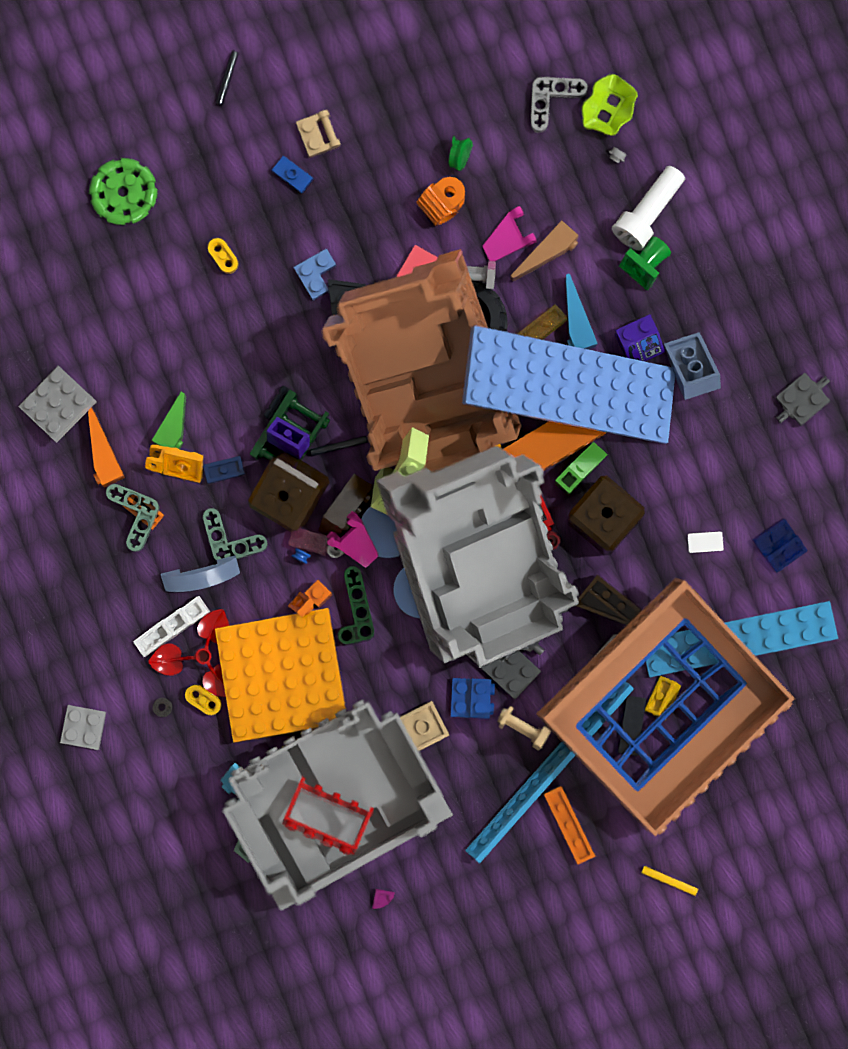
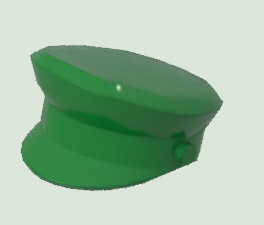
(460, 153)

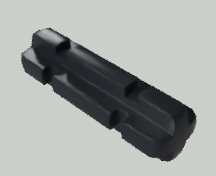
(274, 405)

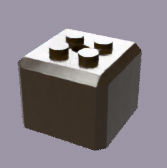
(301, 482)
(603, 532)

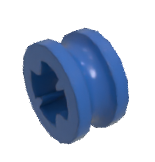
(301, 556)

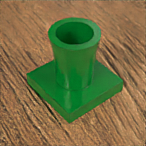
(642, 266)

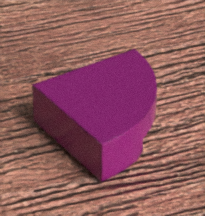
(382, 898)

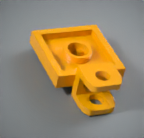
(175, 463)

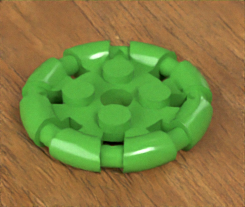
(118, 181)

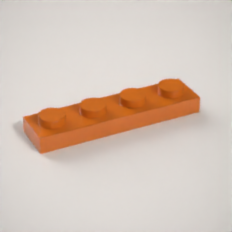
(569, 825)

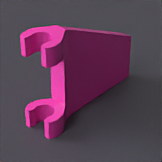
(507, 237)
(355, 541)

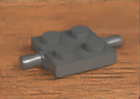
(802, 399)

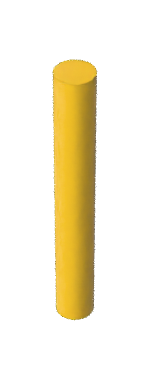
(669, 880)

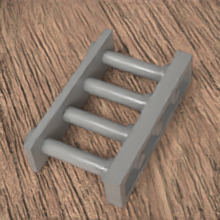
(484, 274)

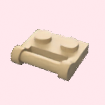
(312, 137)

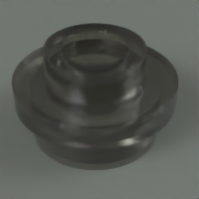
(167, 711)

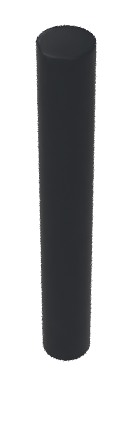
(227, 78)
(339, 445)

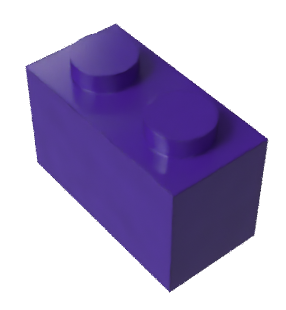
(288, 438)

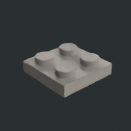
(83, 727)

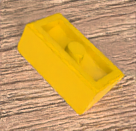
(662, 696)

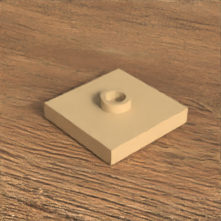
(424, 726)

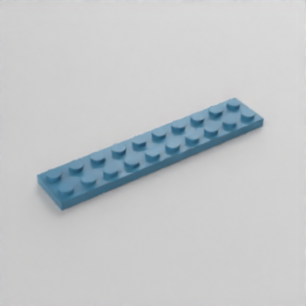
(759, 634)

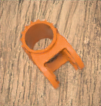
(437, 205)

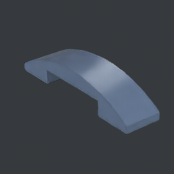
(202, 577)

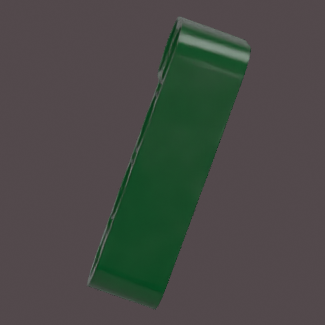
(355, 605)

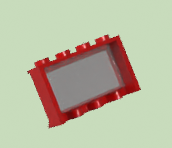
(327, 818)

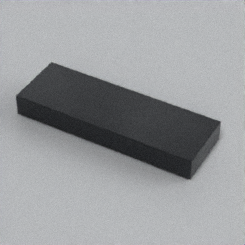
(632, 720)

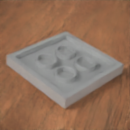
(57, 404)

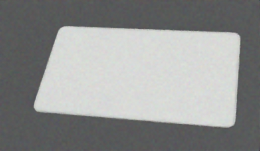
(705, 542)

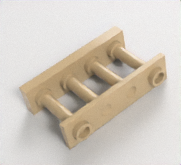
(538, 736)

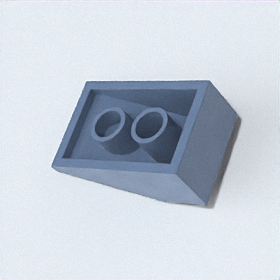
(693, 366)

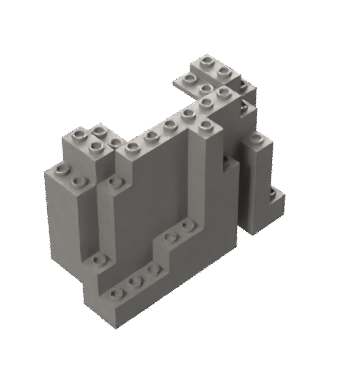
(478, 555)
(346, 756)

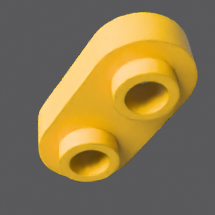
(223, 256)
(203, 700)

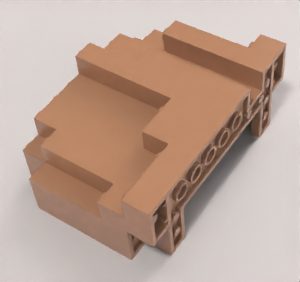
(409, 363)

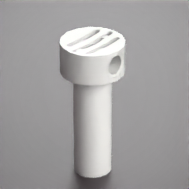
(635, 227)

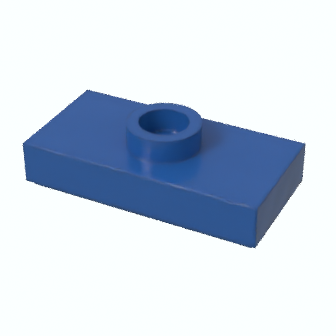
(292, 174)

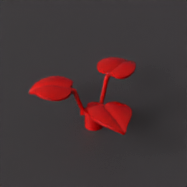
(168, 656)

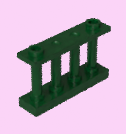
(290, 402)

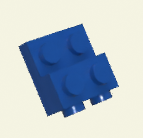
(472, 698)

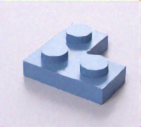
(311, 271)

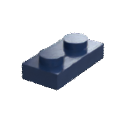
(224, 469)

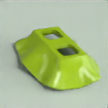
(598, 101)

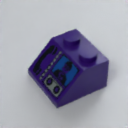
(640, 339)

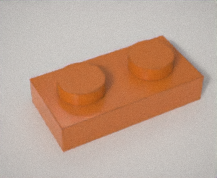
(301, 604)

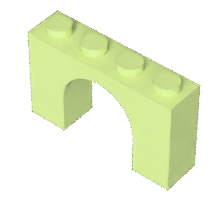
(410, 461)

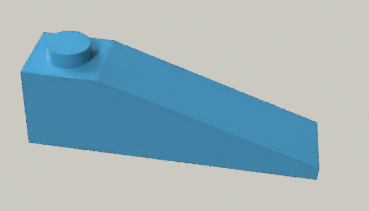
(579, 328)

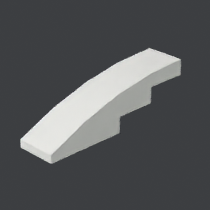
(171, 626)

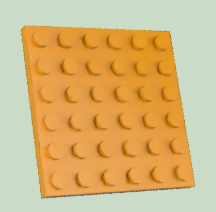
(280, 674)

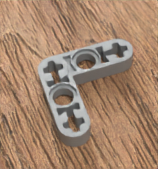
(545, 94)

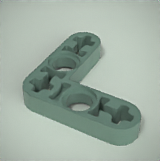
(142, 514)
(223, 543)

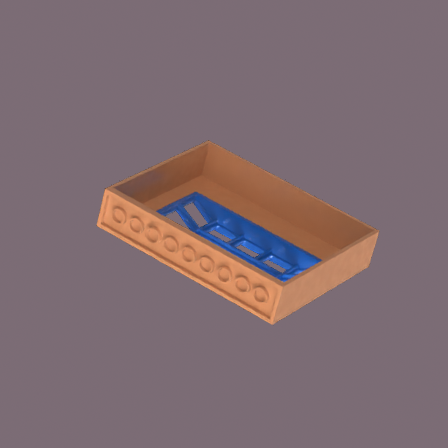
(705, 745)

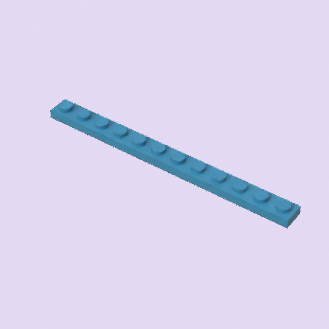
(539, 782)

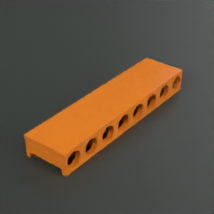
(552, 443)

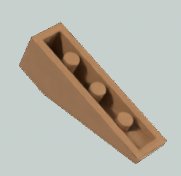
(554, 245)

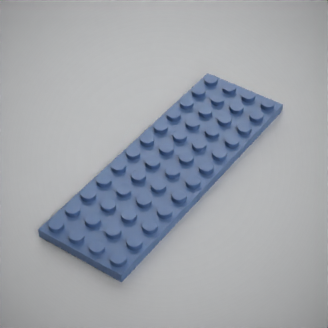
(568, 385)

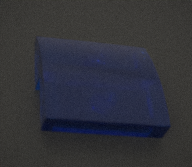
(780, 545)

